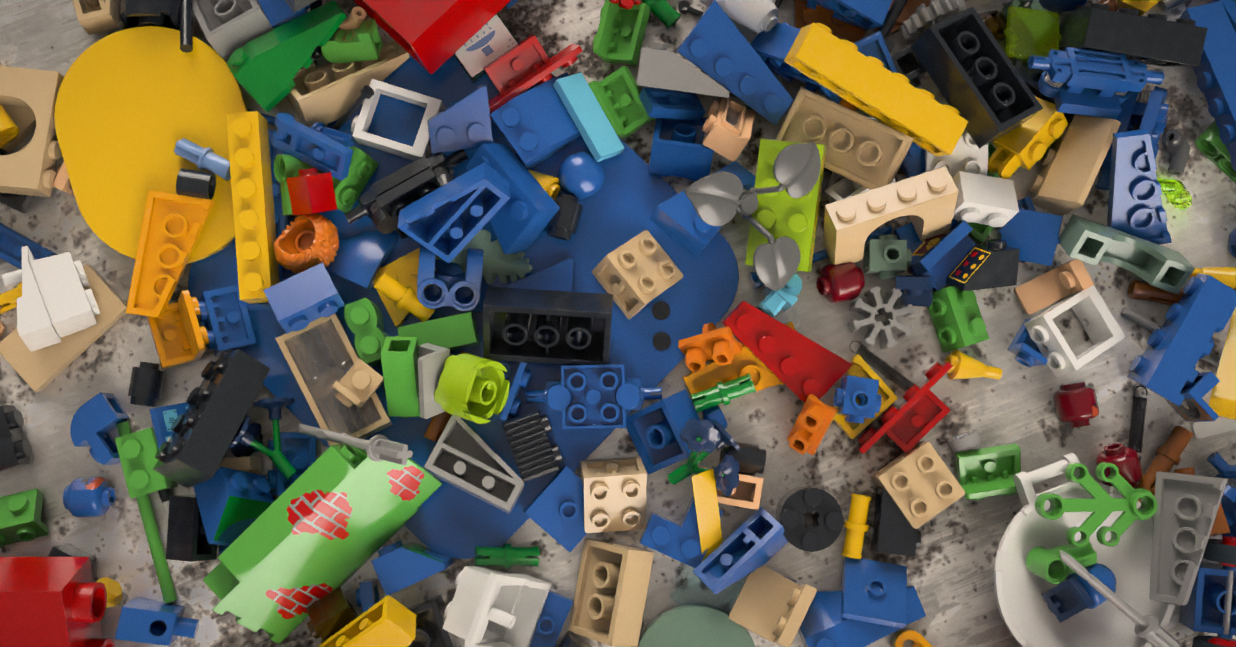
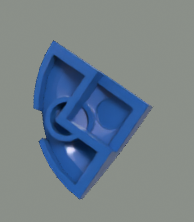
(362, 256)

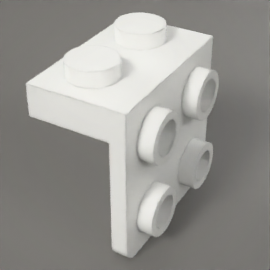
(965, 158)

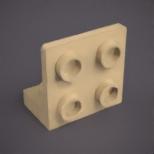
(636, 273)
(919, 483)
(614, 494)
(772, 606)

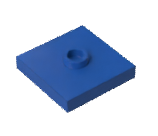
(560, 508)
(874, 592)

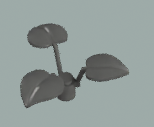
(722, 196)

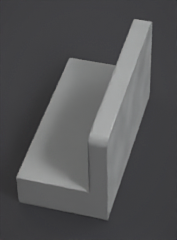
(430, 367)

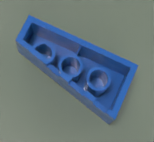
(1184, 337)

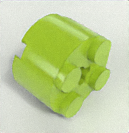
(472, 387)

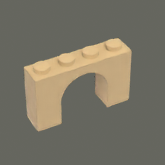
(34, 166)
(925, 198)

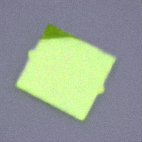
(1031, 32)

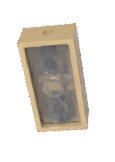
(319, 359)

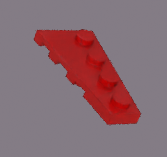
(789, 355)

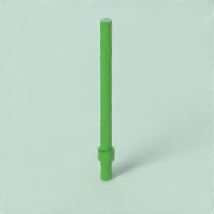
(153, 536)

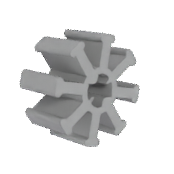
(883, 308)

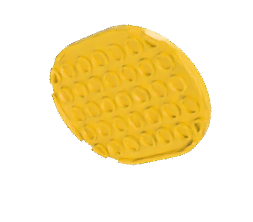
(120, 127)

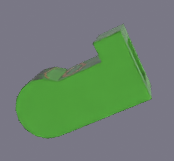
(354, 44)

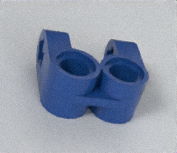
(450, 283)

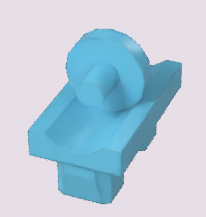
(781, 299)

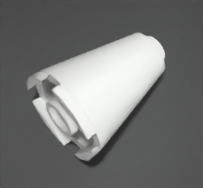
(754, 14)

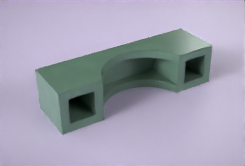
(1150, 261)

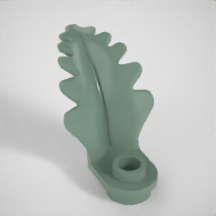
(494, 259)

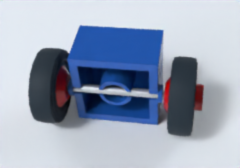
(1214, 596)

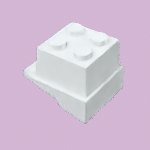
(51, 299)
(495, 607)

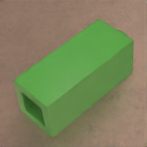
(448, 332)
(400, 376)

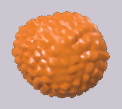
(307, 243)

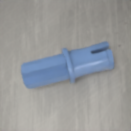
(203, 158)

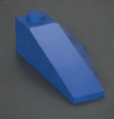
(826, 628)

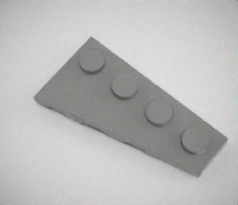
(1181, 532)

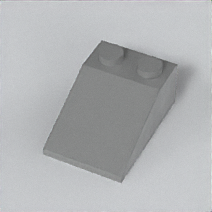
(230, 23)
(669, 71)

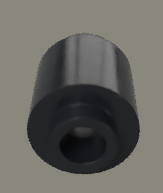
(566, 220)
(146, 384)
(750, 457)

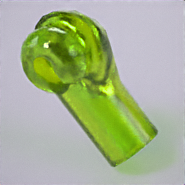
(1176, 193)

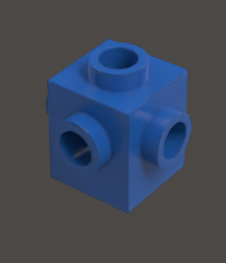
(865, 390)

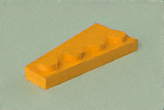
(165, 244)
(741, 365)

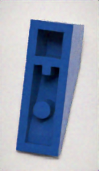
(742, 551)

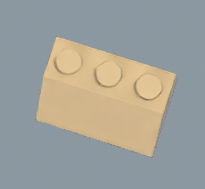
(1072, 164)
(611, 592)

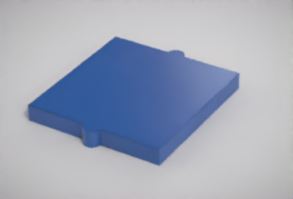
(1034, 235)

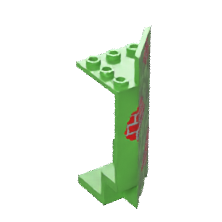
(316, 537)

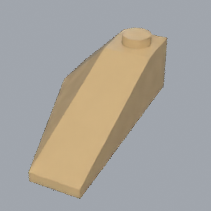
(331, 89)

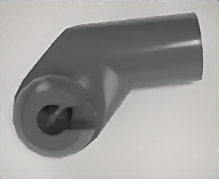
(1178, 150)

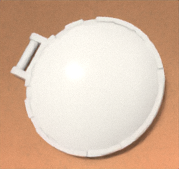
(1020, 590)

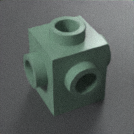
(877, 261)

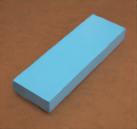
(588, 116)

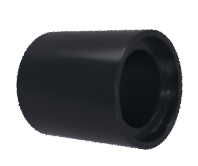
(196, 183)

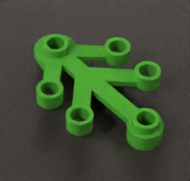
(1100, 505)

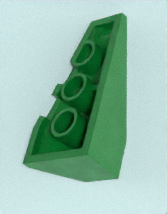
(273, 59)

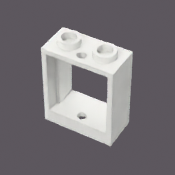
(422, 142)
(1095, 320)

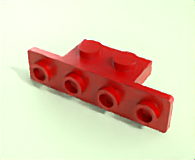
(524, 67)
(913, 417)

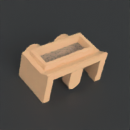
(728, 127)

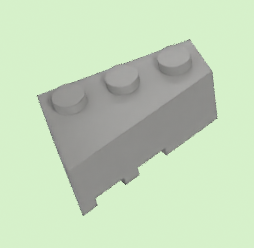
(473, 467)

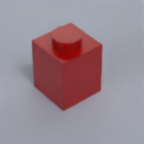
(311, 192)

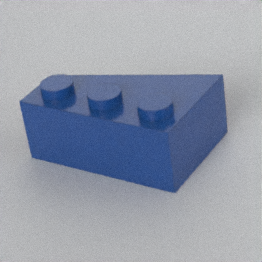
(773, 49)
(456, 211)

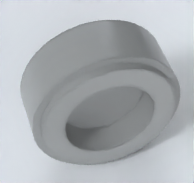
(964, 441)

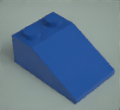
(536, 124)

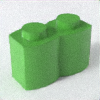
(367, 324)

